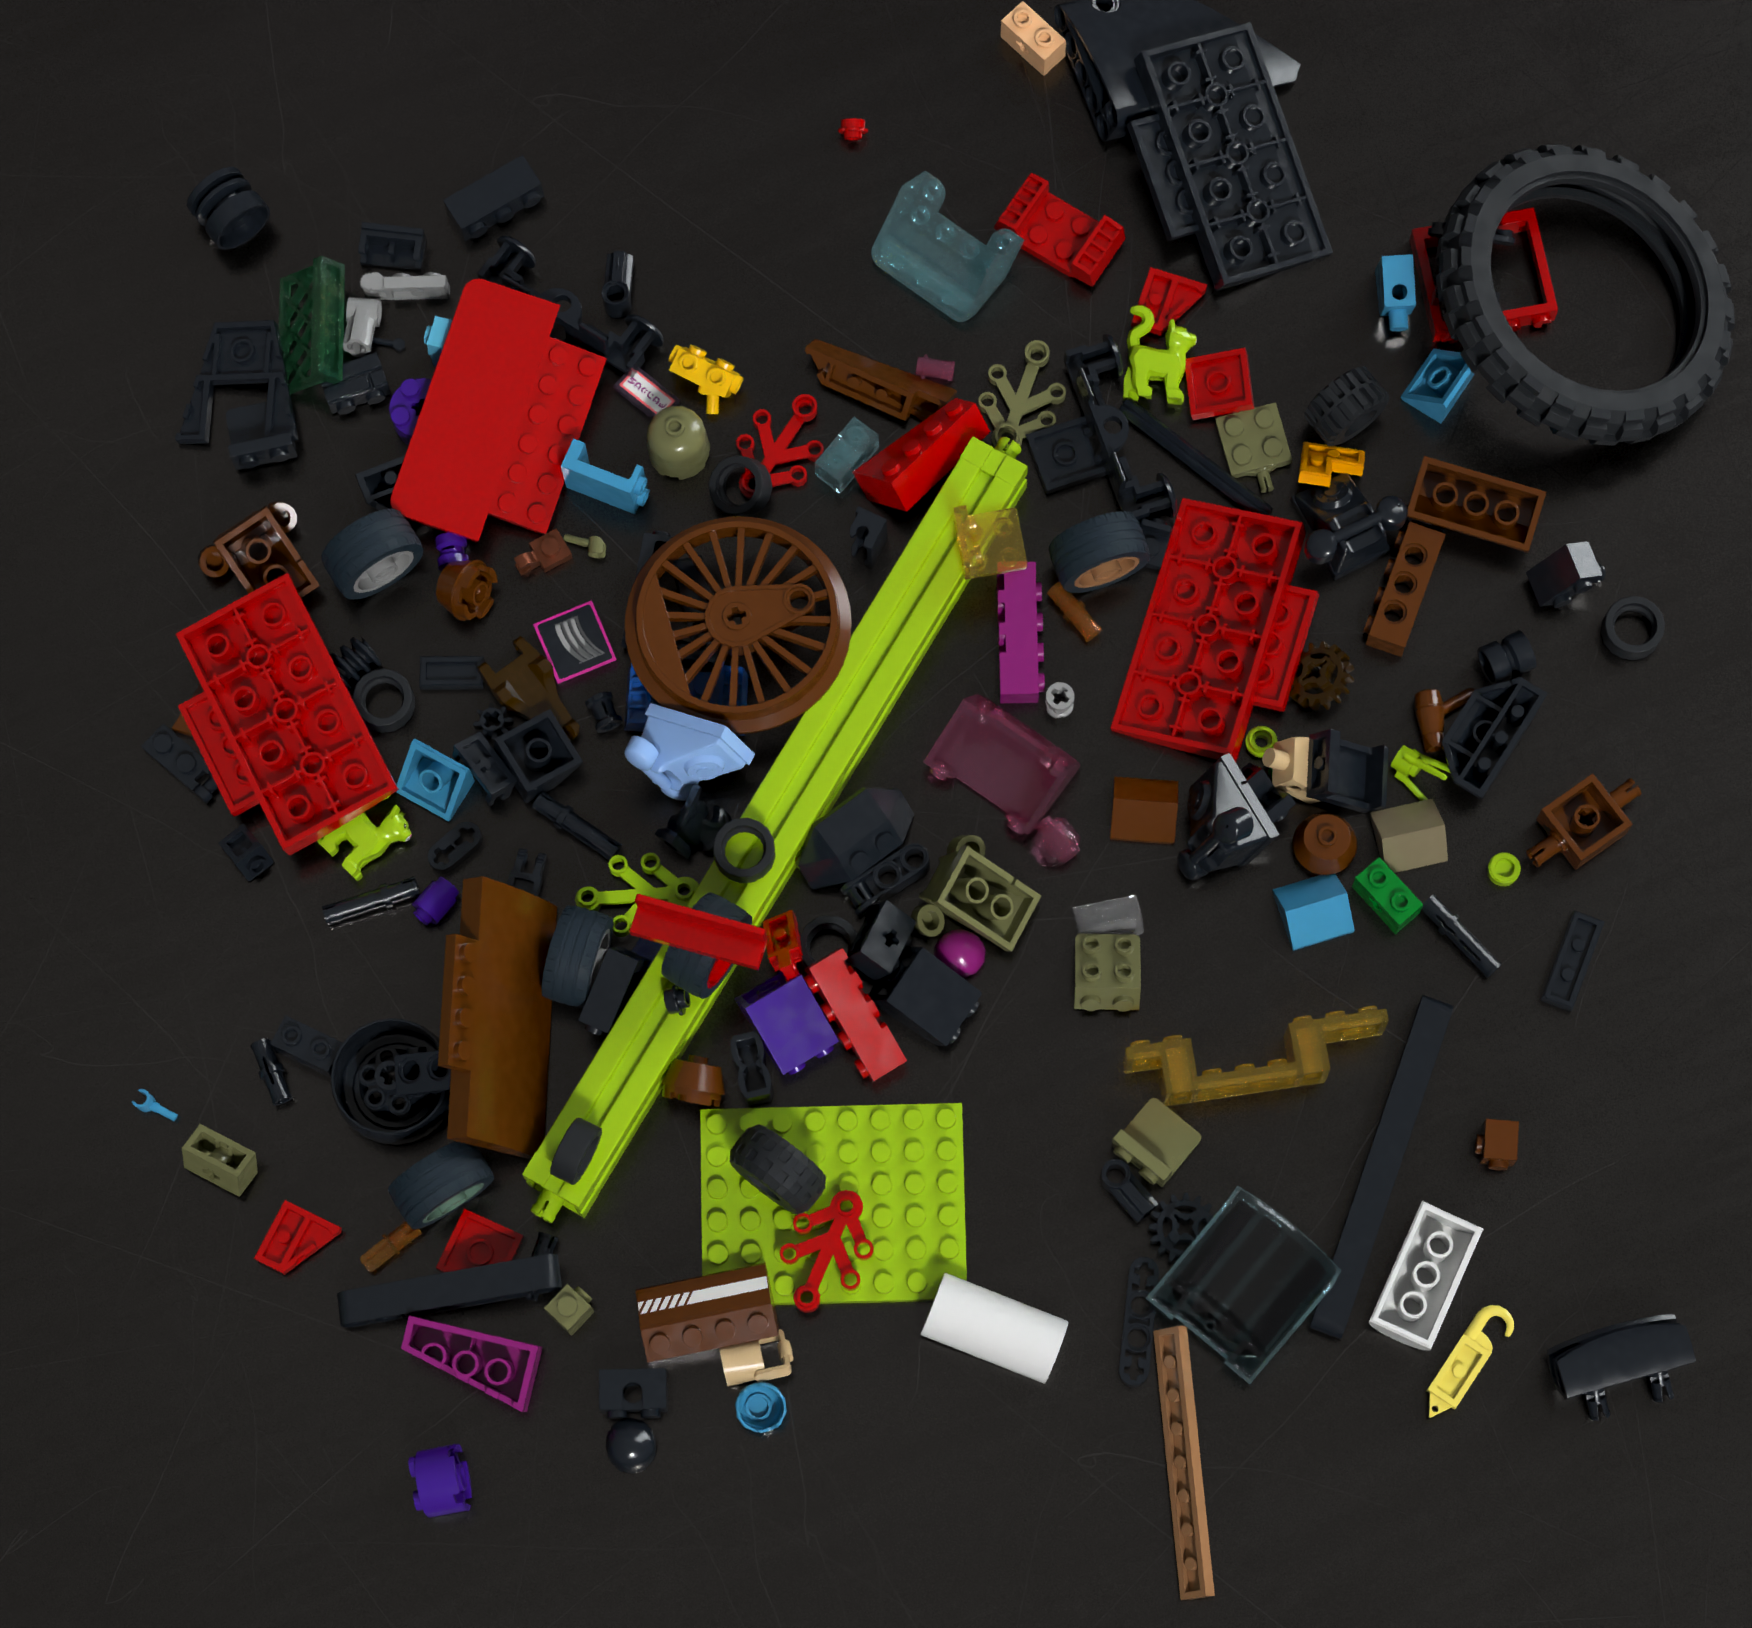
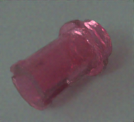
(934, 368)

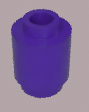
(435, 901)

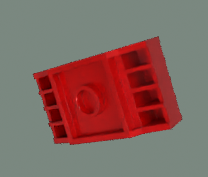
(1061, 232)

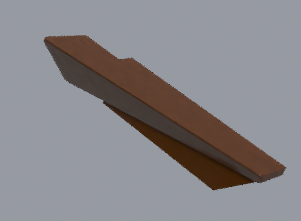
(878, 383)

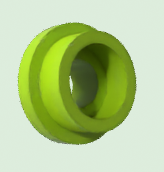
(1260, 732)

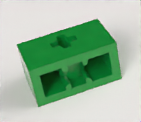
(1387, 895)

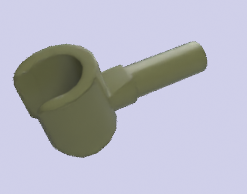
(595, 545)

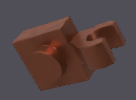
(547, 551)

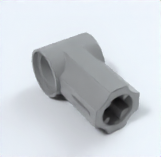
(361, 320)

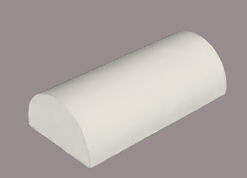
(1425, 1277)
(994, 1328)

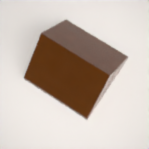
(1144, 810)

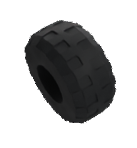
(777, 1169)

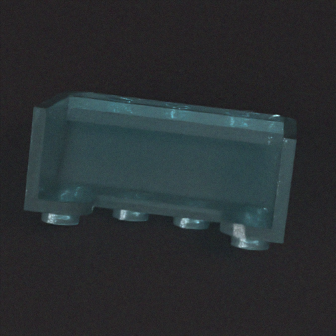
(937, 255)

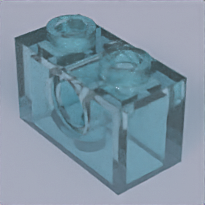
(846, 453)

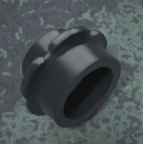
(676, 1000)

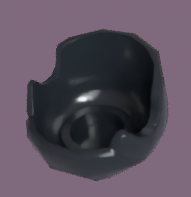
(630, 1445)

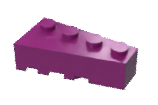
(1018, 636)
(486, 1361)

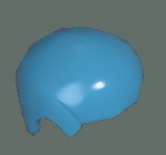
(760, 1407)

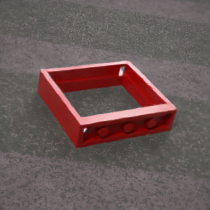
(1515, 221)

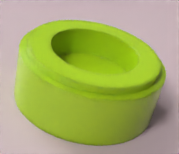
(1503, 869)

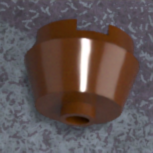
(466, 588)
(1324, 843)
(694, 1081)

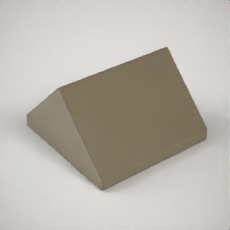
(1410, 835)

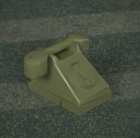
(975, 895)

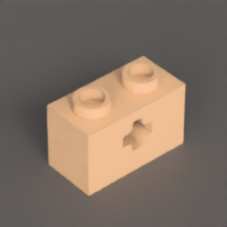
(1033, 38)

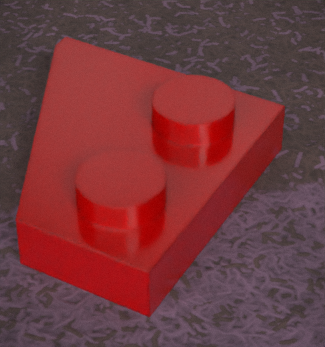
(1168, 298)
(294, 1238)

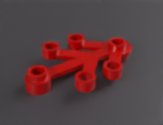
(777, 452)
(829, 1245)

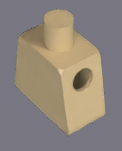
(1290, 766)

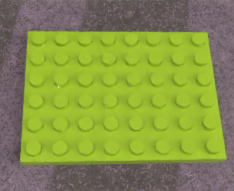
(895, 1157)

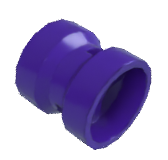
(451, 549)

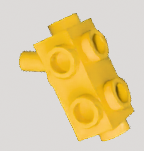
(713, 377)

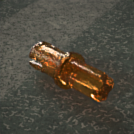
(389, 1246)

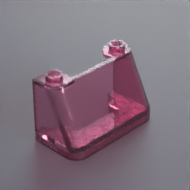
(1002, 761)

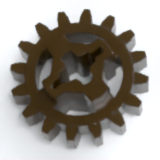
(1334, 673)

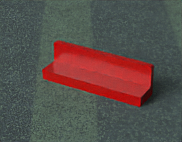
(699, 932)

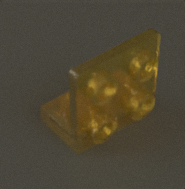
(989, 542)

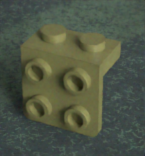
(1107, 972)
(1156, 1142)

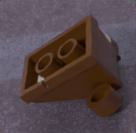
(259, 551)

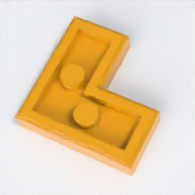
(1320, 461)

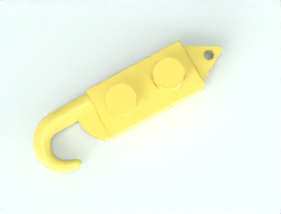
(1465, 1361)

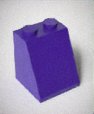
(787, 1022)

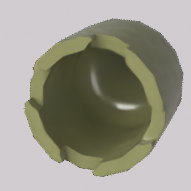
(677, 442)

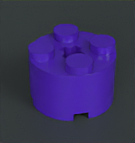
(406, 406)
(440, 1481)

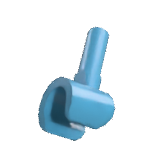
(151, 1105)

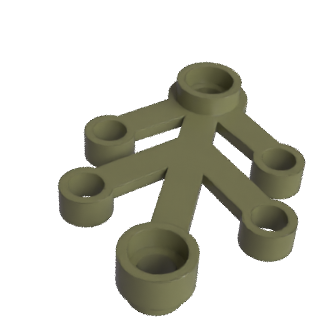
(1020, 403)

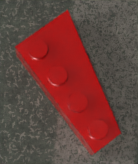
(921, 456)
(854, 1014)

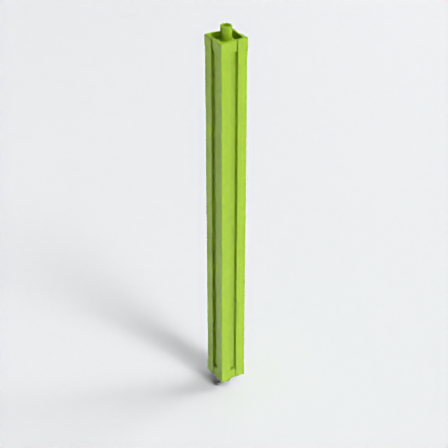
(792, 797)

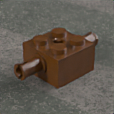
(1578, 841)

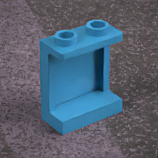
(601, 484)

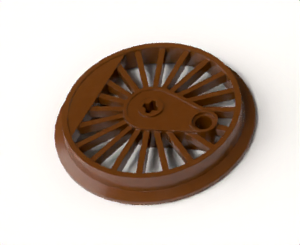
(764, 616)

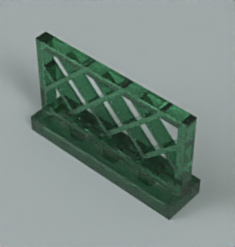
(324, 328)

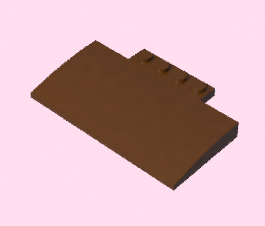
(497, 1019)

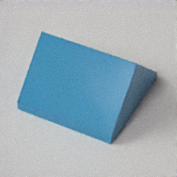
(1438, 384)
(434, 780)
(1314, 910)

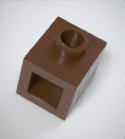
(1498, 1143)

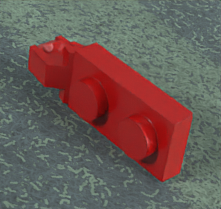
(784, 944)

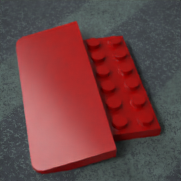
(496, 417)

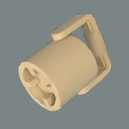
(745, 1361)

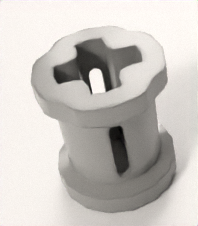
(1057, 691)

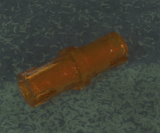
(1074, 612)

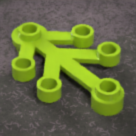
(640, 886)

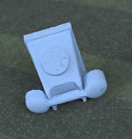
(684, 750)

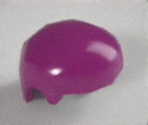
(961, 952)

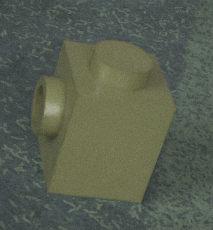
(570, 1308)

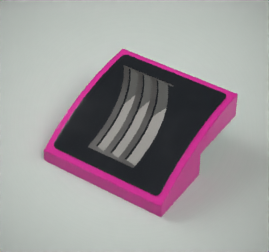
(574, 641)

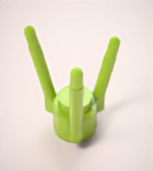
(1410, 762)

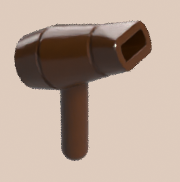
(1431, 712)

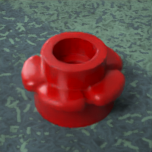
(853, 128)

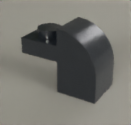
(1273, 800)

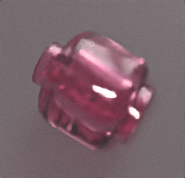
(1056, 840)

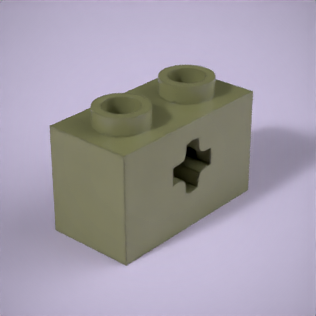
(219, 1160)

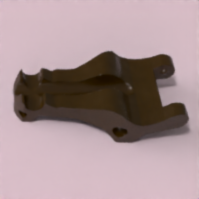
(528, 687)

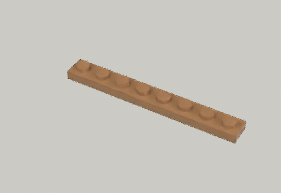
(1183, 1463)

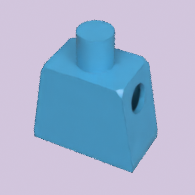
(1396, 278)

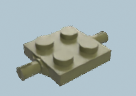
(1254, 443)

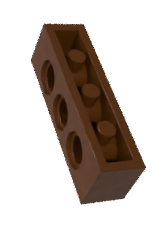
(1425, 545)

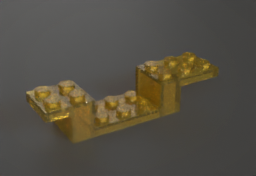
(1305, 1051)

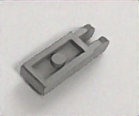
(404, 287)

